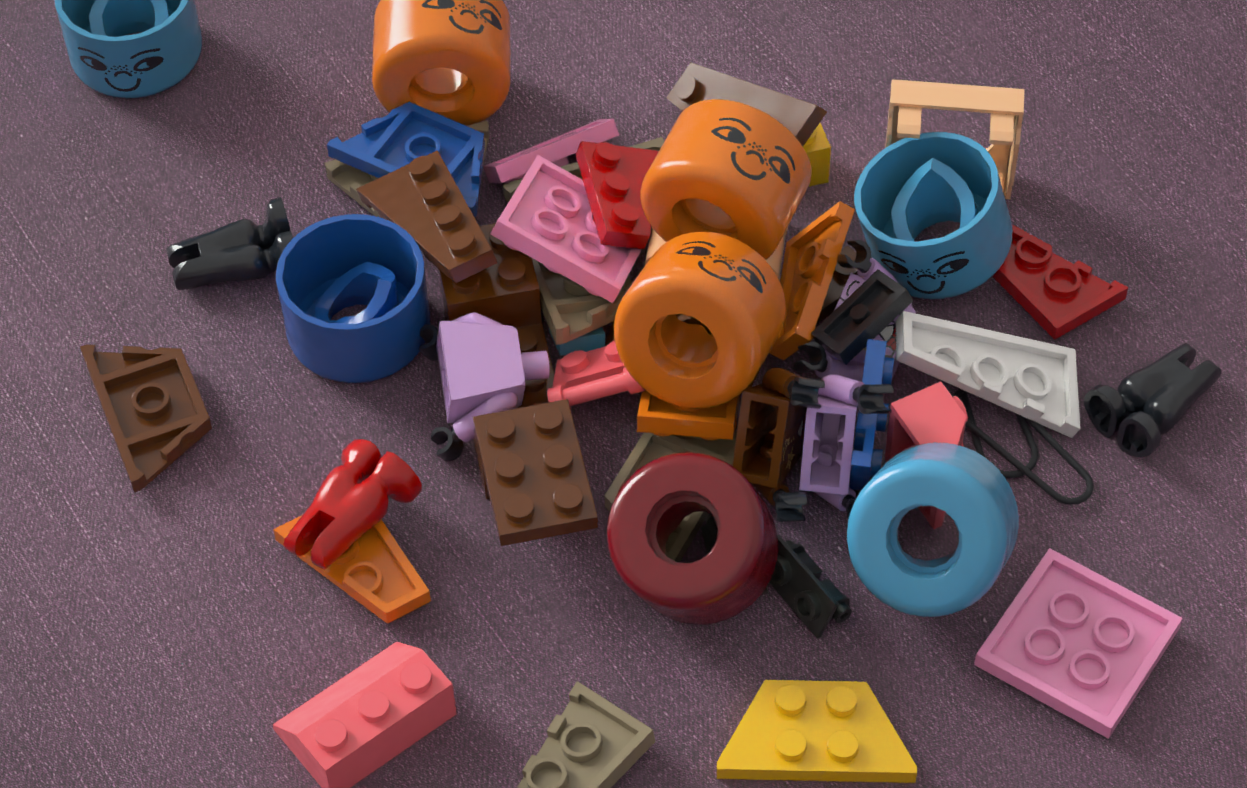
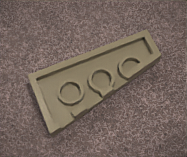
(587, 745)

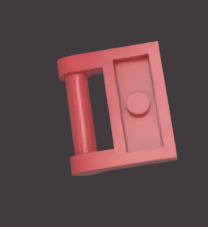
(591, 376)

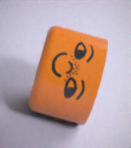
(443, 56)
(726, 175)
(724, 289)

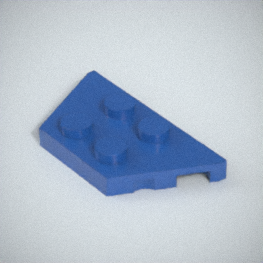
(411, 133)

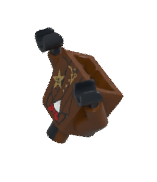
(773, 436)

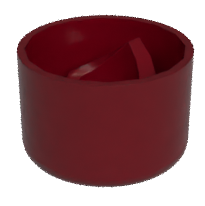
(657, 502)

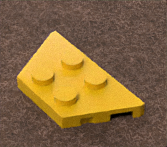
(816, 735)

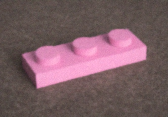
(554, 150)

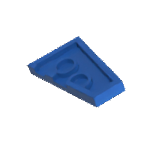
(865, 458)

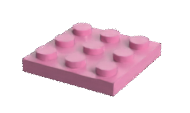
(555, 226)
(1078, 642)

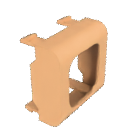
(1004, 104)

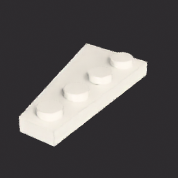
(999, 367)

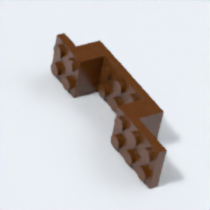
(531, 452)

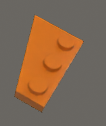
(807, 274)

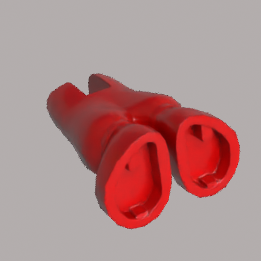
(351, 502)

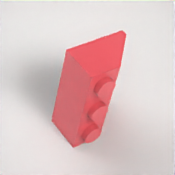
(369, 716)

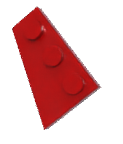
(613, 189)
(1052, 288)

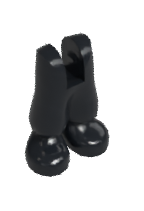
(233, 251)
(1150, 400)

